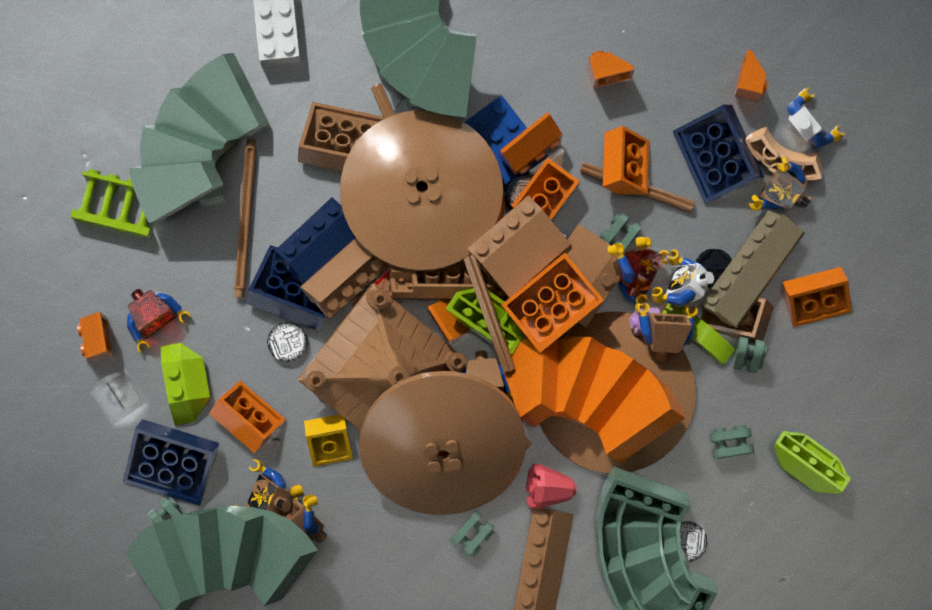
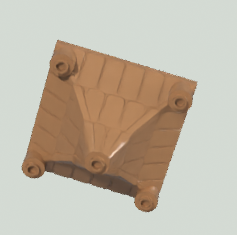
(372, 352)

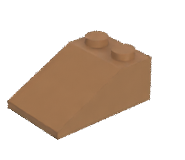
(752, 326)

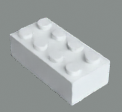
(276, 32)

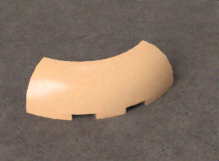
(770, 152)

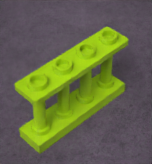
(102, 218)

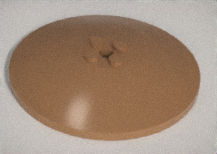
(413, 226)
(438, 414)
(583, 444)

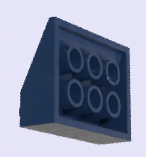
(718, 153)
(315, 242)
(281, 294)
(170, 462)

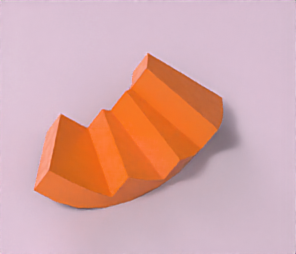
(594, 388)

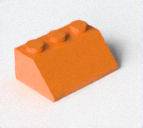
(531, 145)
(625, 162)
(550, 188)
(817, 296)
(247, 416)

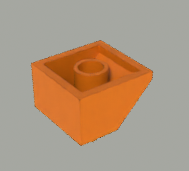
(608, 69)
(751, 80)
(449, 327)
(95, 337)

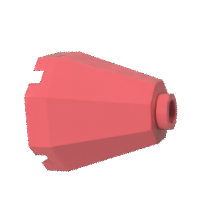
(548, 487)

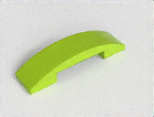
(706, 337)

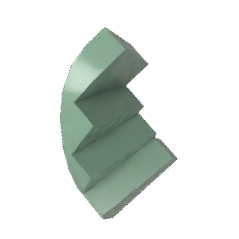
(420, 53)
(191, 133)
(643, 548)
(219, 551)

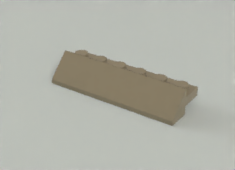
(752, 268)

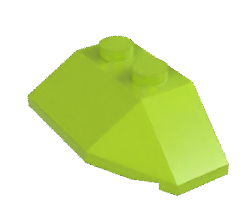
(467, 311)
(184, 382)
(811, 463)

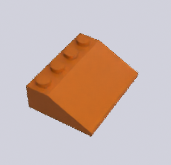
(552, 302)

